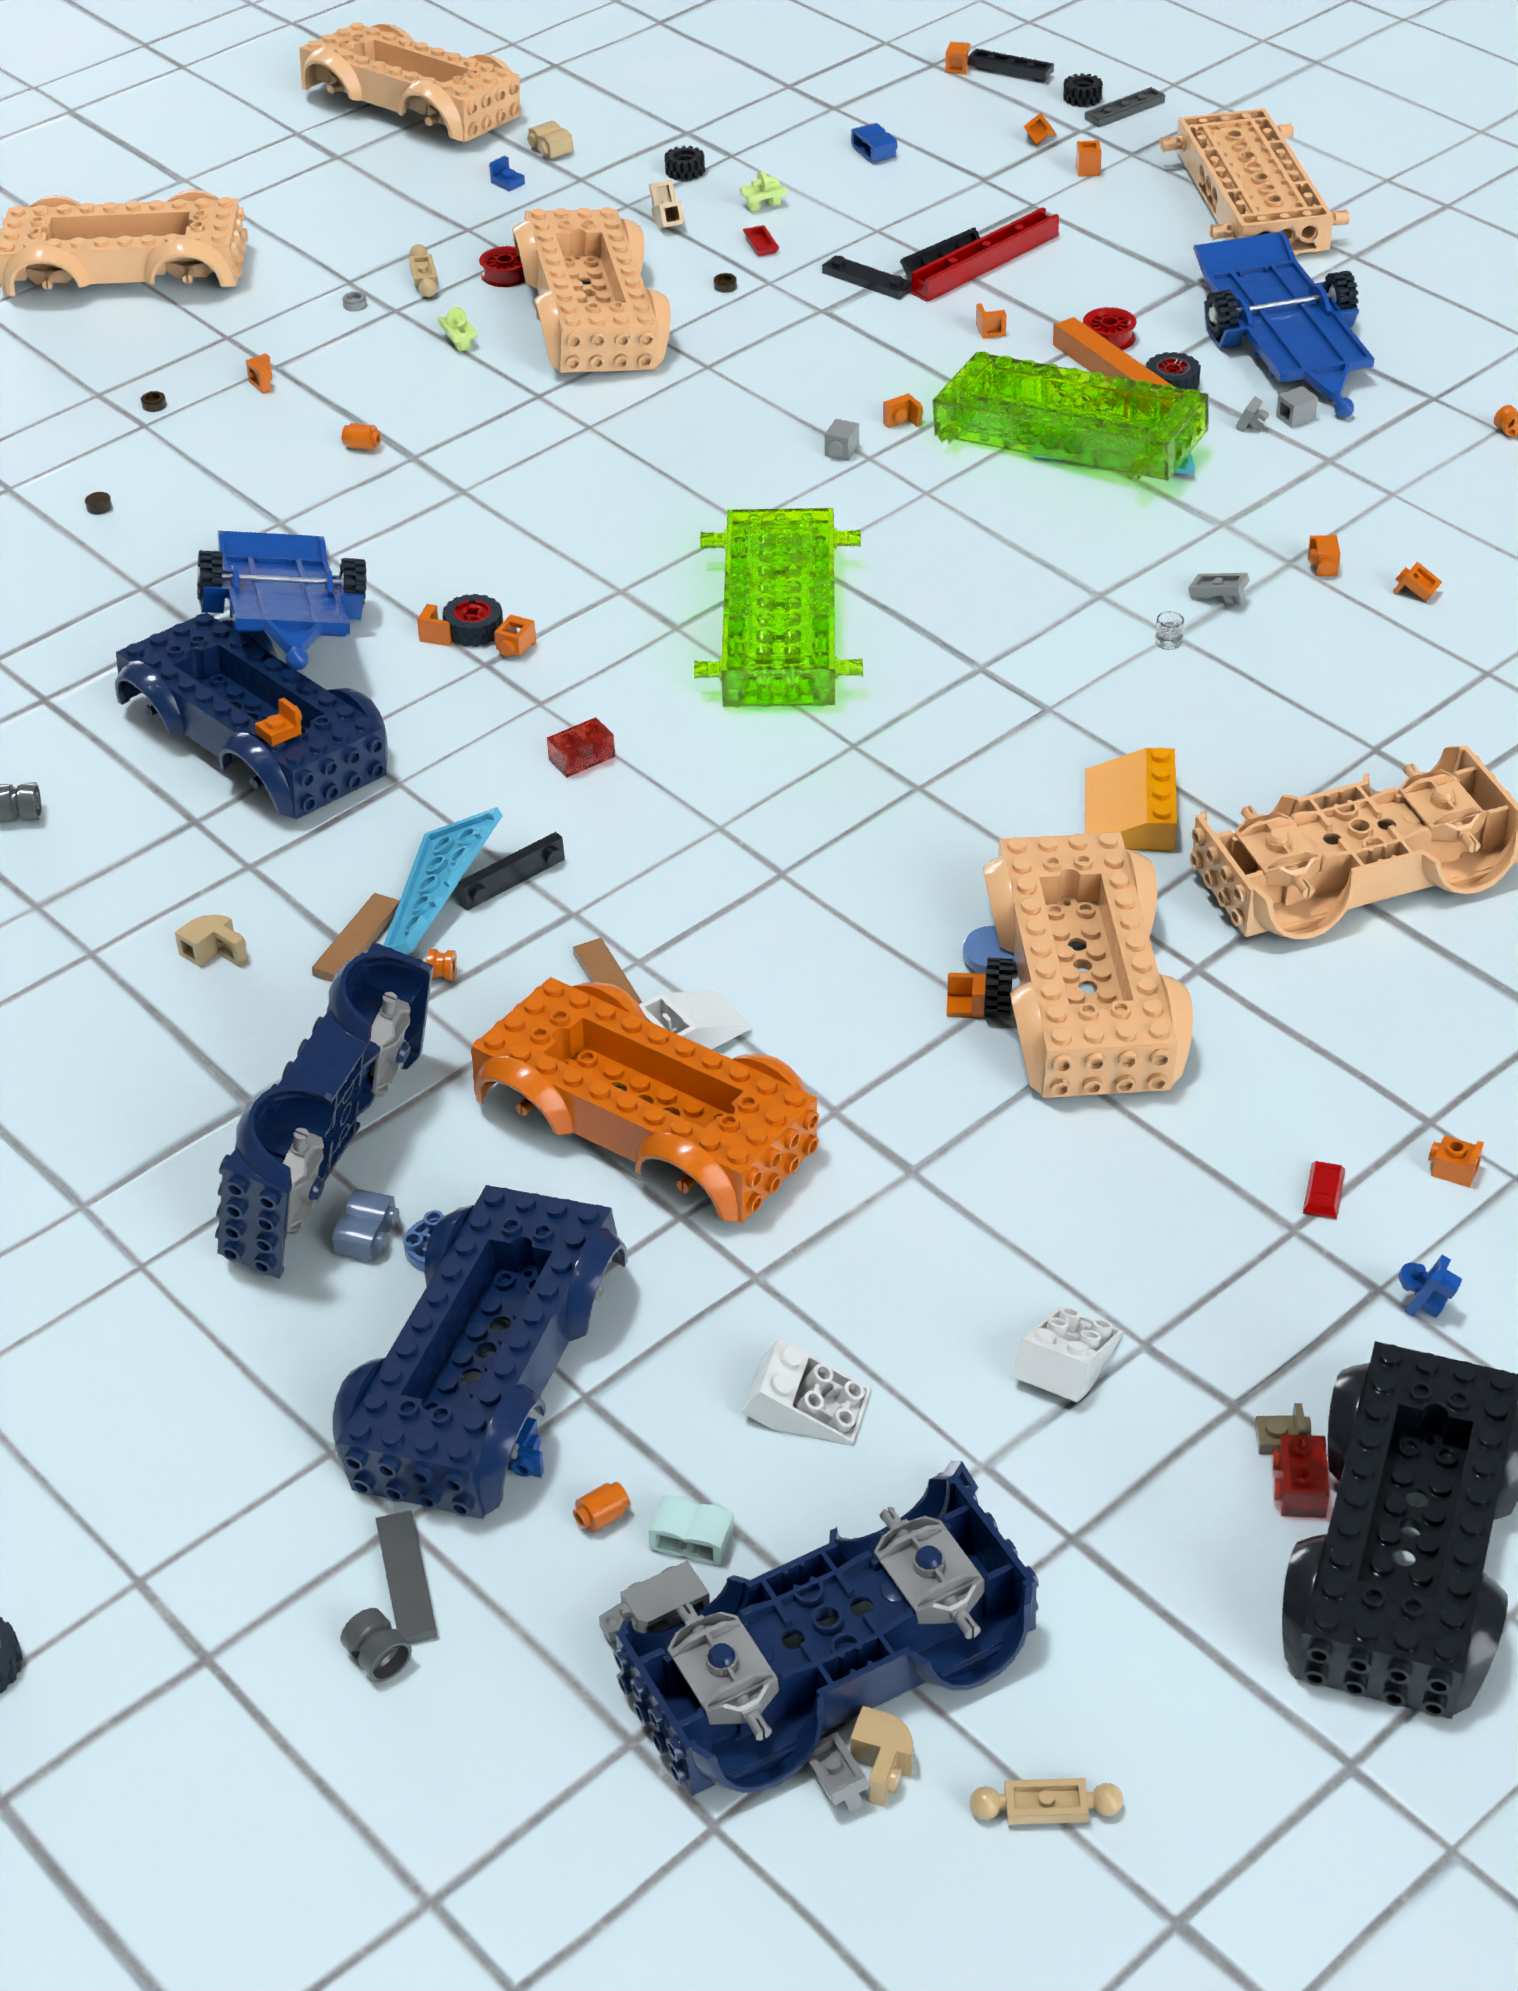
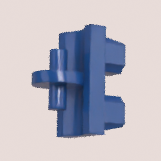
(1430, 1287)

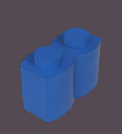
(873, 142)

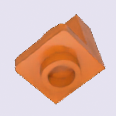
(260, 372)
(901, 410)
(1418, 580)
(280, 726)

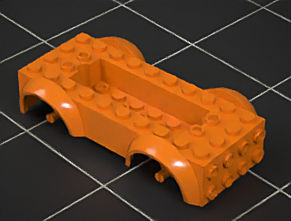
(739, 1120)

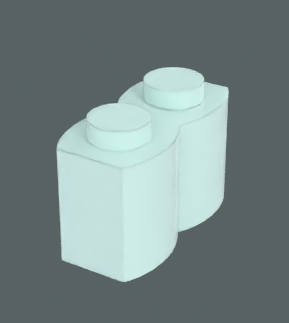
(691, 1529)

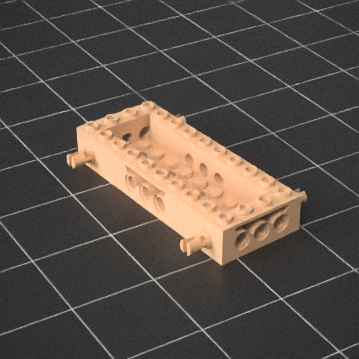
(1253, 179)

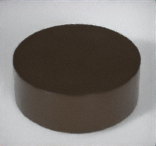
(725, 282)
(153, 401)
(98, 502)

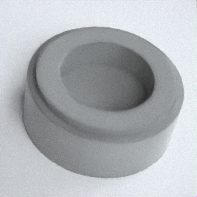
(354, 301)

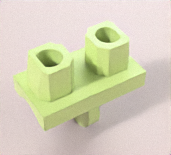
(762, 189)
(458, 328)

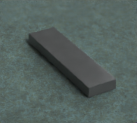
(1124, 107)
(406, 1577)

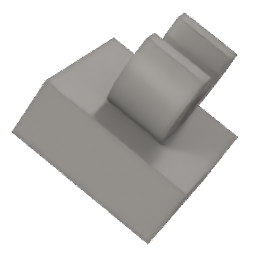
(1251, 414)

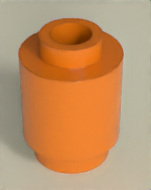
(361, 436)
(601, 1506)

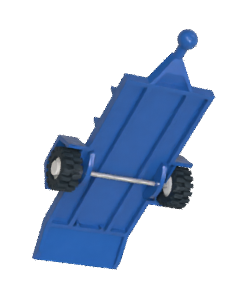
(1287, 318)
(281, 588)

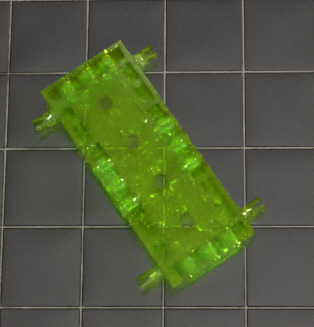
(1072, 415)
(785, 563)

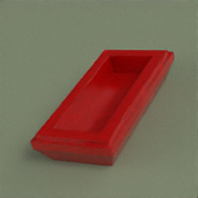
(761, 240)
(1324, 1189)

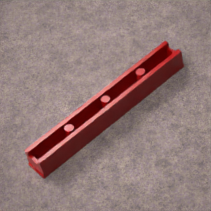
(984, 254)

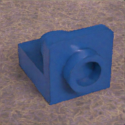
(503, 176)
(529, 1458)

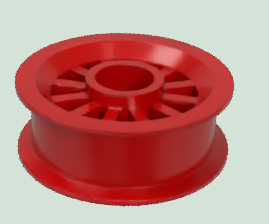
(502, 267)
(1113, 325)

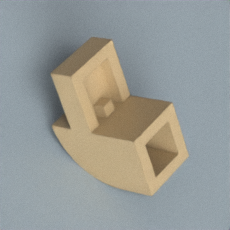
(665, 210)
(208, 937)
(885, 1745)

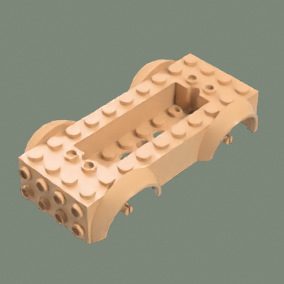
(397, 73)
(123, 241)
(599, 324)
(1360, 846)
(1098, 893)

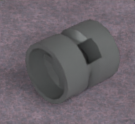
(20, 802)
(375, 1644)

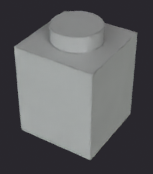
(1296, 406)
(841, 439)

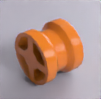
(1507, 420)
(444, 964)

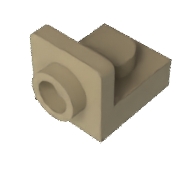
(1270, 1428)

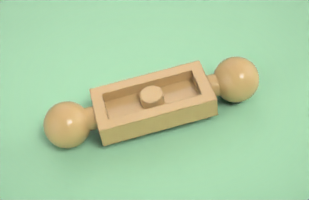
(423, 270)
(1046, 1801)

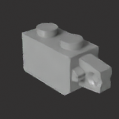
(655, 1601)

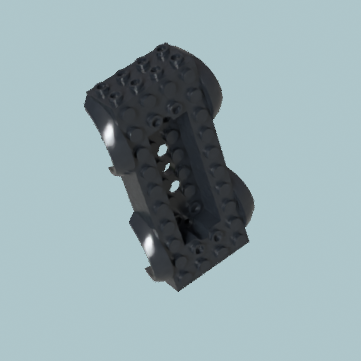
(1348, 1609)

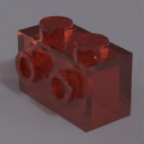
(581, 747)
(1302, 1475)

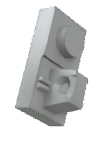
(1228, 585)
(838, 1772)

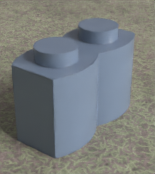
(365, 1225)

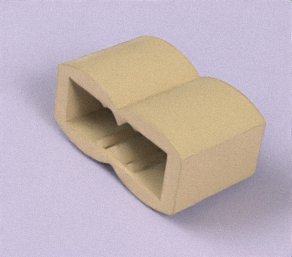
(550, 139)

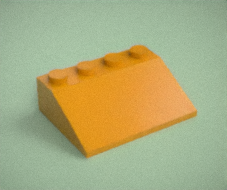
(1134, 798)

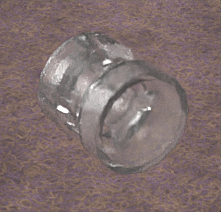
(1169, 630)

